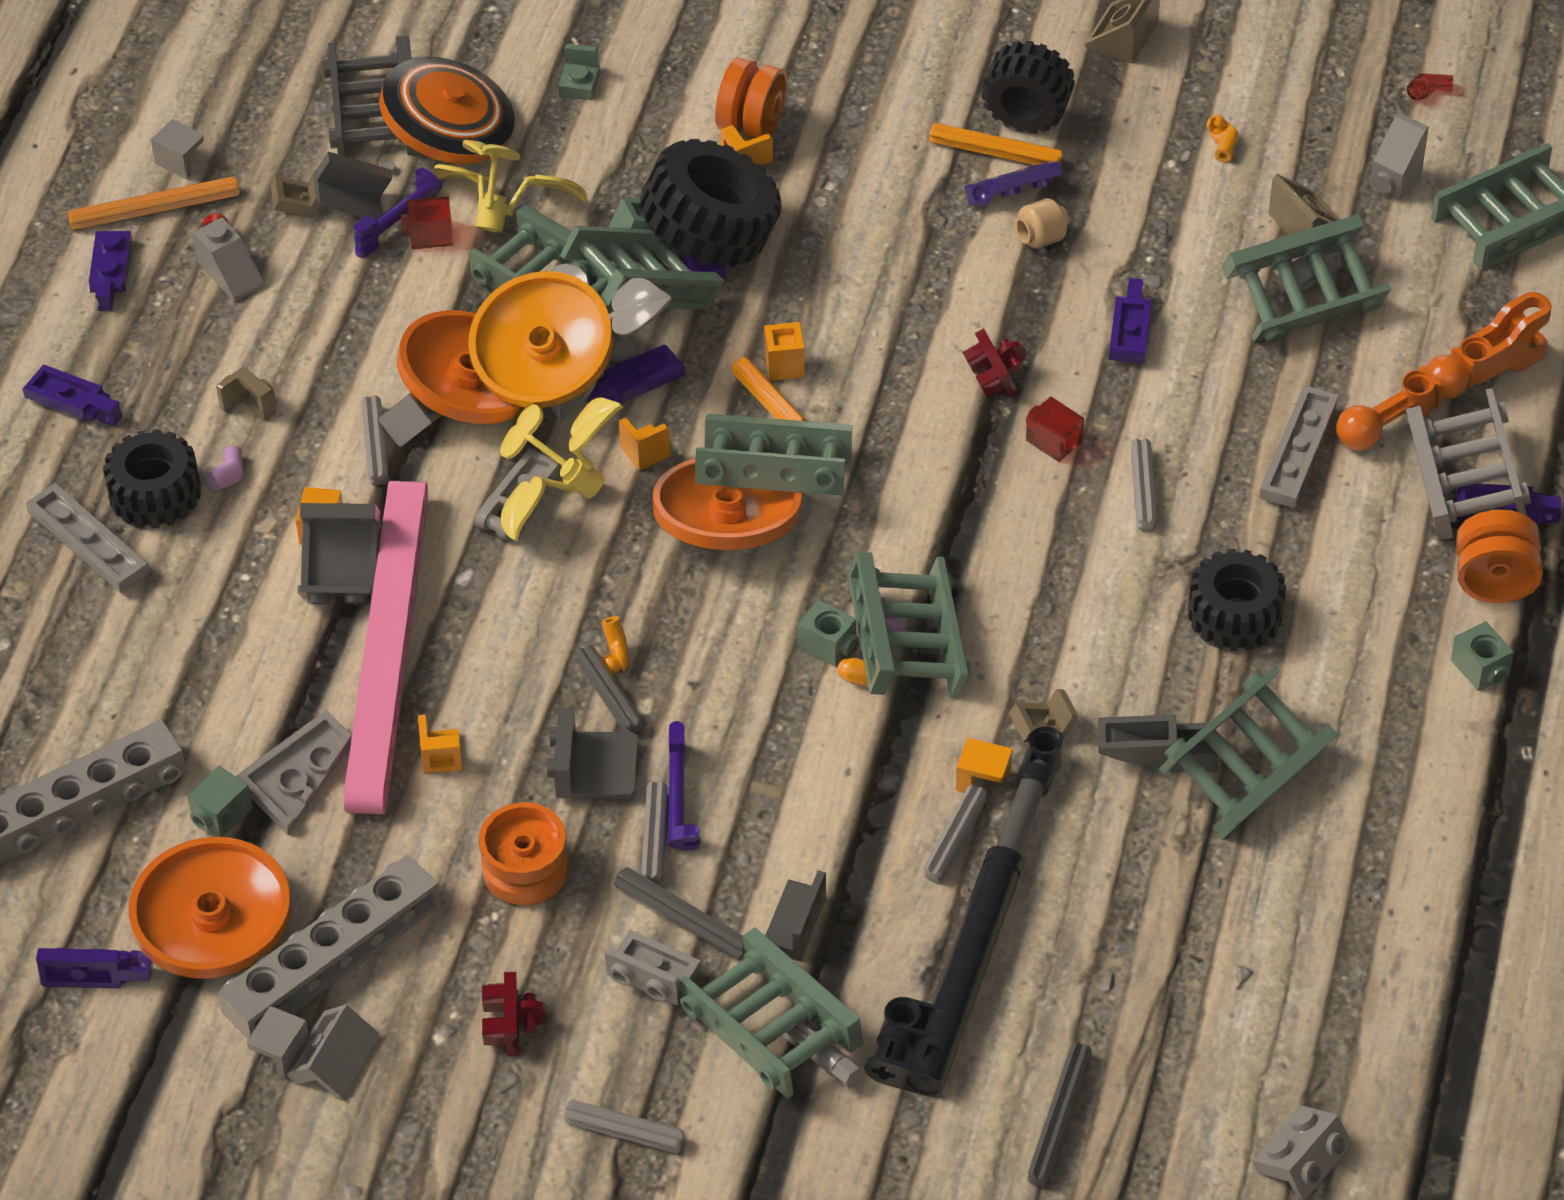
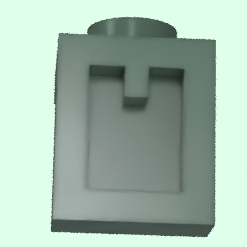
(580, 72)

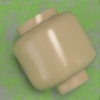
(1041, 223)

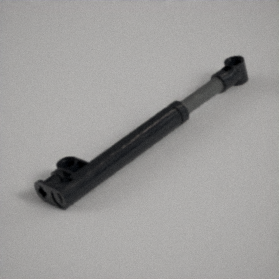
(925, 1048)

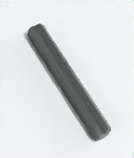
(680, 912)
(1059, 1115)

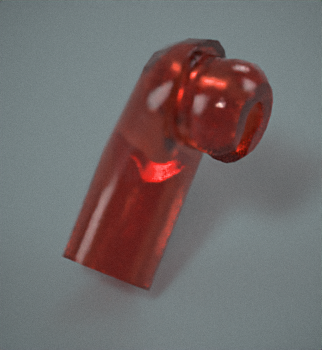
(1426, 83)

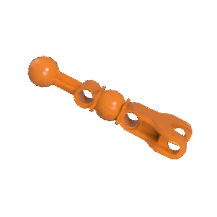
(1479, 358)

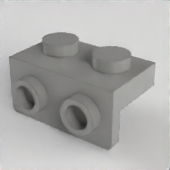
(651, 967)
(1304, 1150)

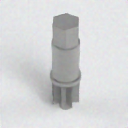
(828, 1058)

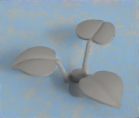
(634, 307)

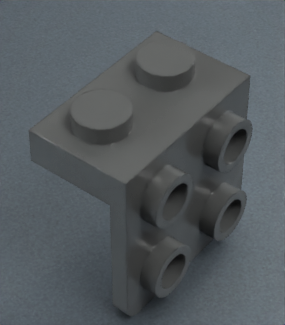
(591, 762)

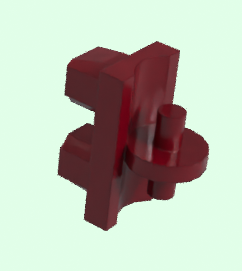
(1008, 356)
(505, 1030)

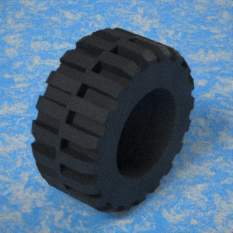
(710, 202)

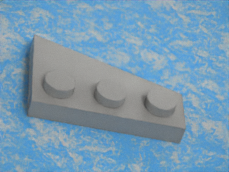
(296, 769)

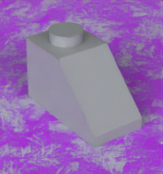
(1400, 157)
(227, 259)

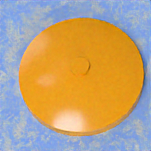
(541, 339)

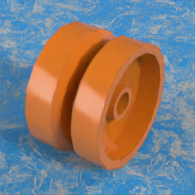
(751, 97)
(1499, 556)
(523, 853)

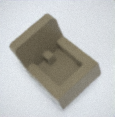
(294, 196)
(248, 389)
(1057, 713)

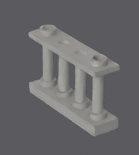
(1440, 484)

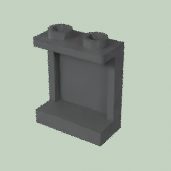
(339, 552)

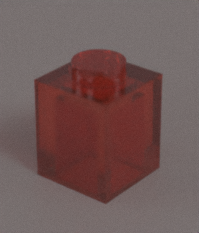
(428, 222)
(1054, 429)

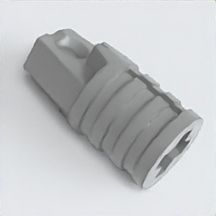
(1304, 272)

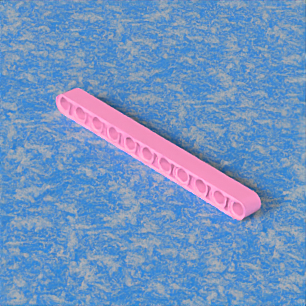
(386, 649)

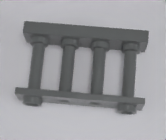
(332, 68)

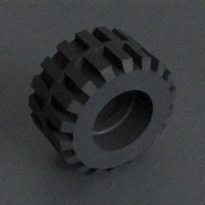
(1028, 86)
(146, 458)
(1236, 577)

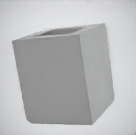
(174, 145)
(407, 419)
(279, 1037)

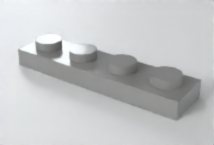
(1299, 446)
(87, 537)

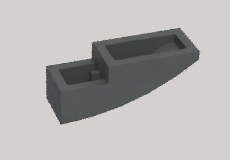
(1146, 738)

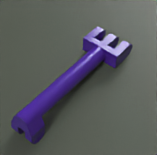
(369, 229)
(679, 835)

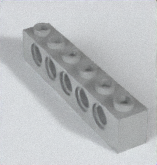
(88, 788)
(351, 945)

